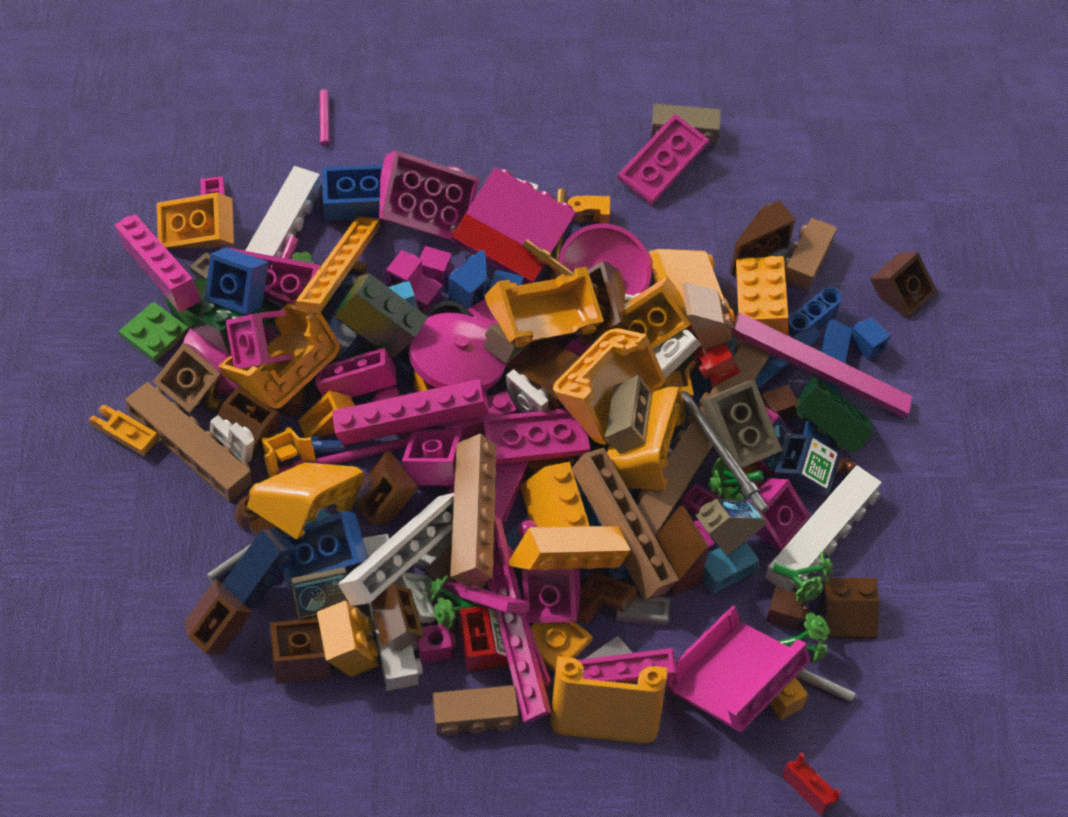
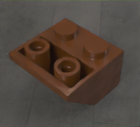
(252, 414)
(385, 491)
(216, 619)

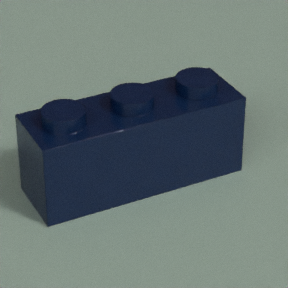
(260, 567)

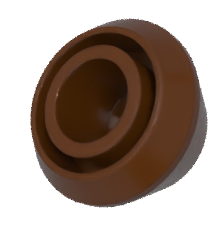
(243, 514)

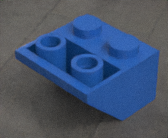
(468, 282)

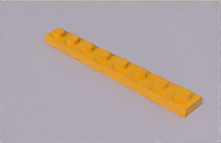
(337, 265)

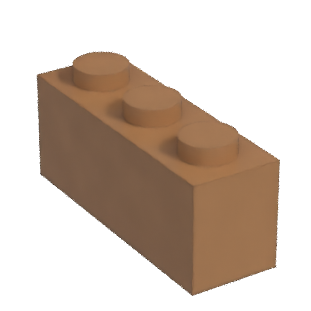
(809, 253)
(475, 710)

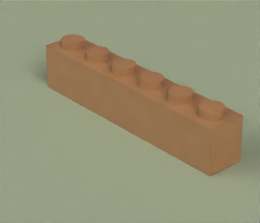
(189, 441)
(617, 508)
(474, 511)

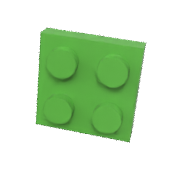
(153, 332)

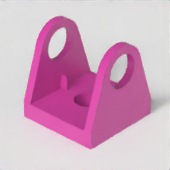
(249, 340)

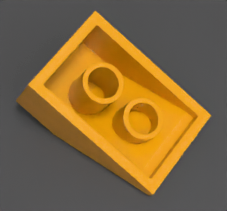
(196, 222)

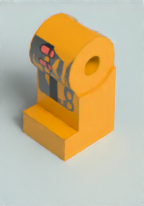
(591, 208)

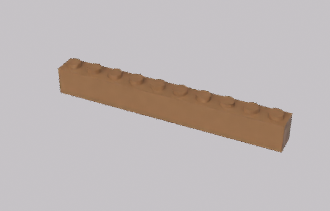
(694, 445)

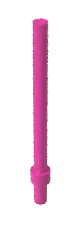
(355, 454)

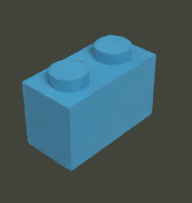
(725, 570)

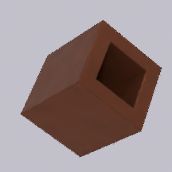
(781, 402)
(786, 610)

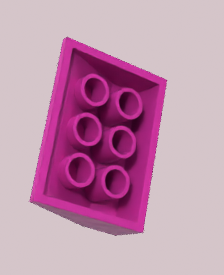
(424, 194)

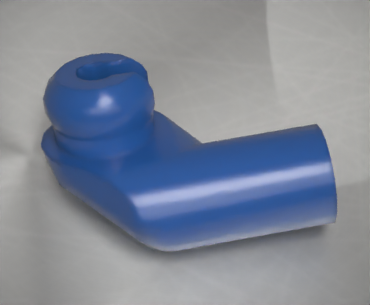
(322, 447)

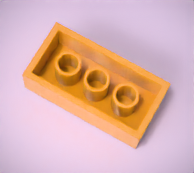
(763, 291)

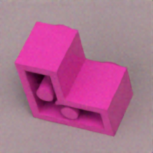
(409, 268)

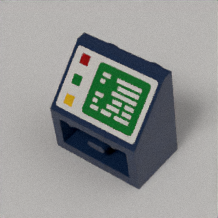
(807, 464)

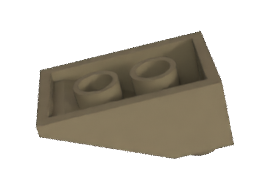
(742, 423)

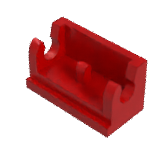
(810, 785)

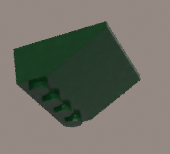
(210, 319)

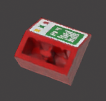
(482, 639)

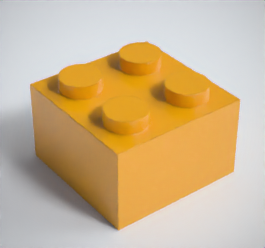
(348, 638)

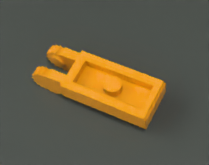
(125, 430)

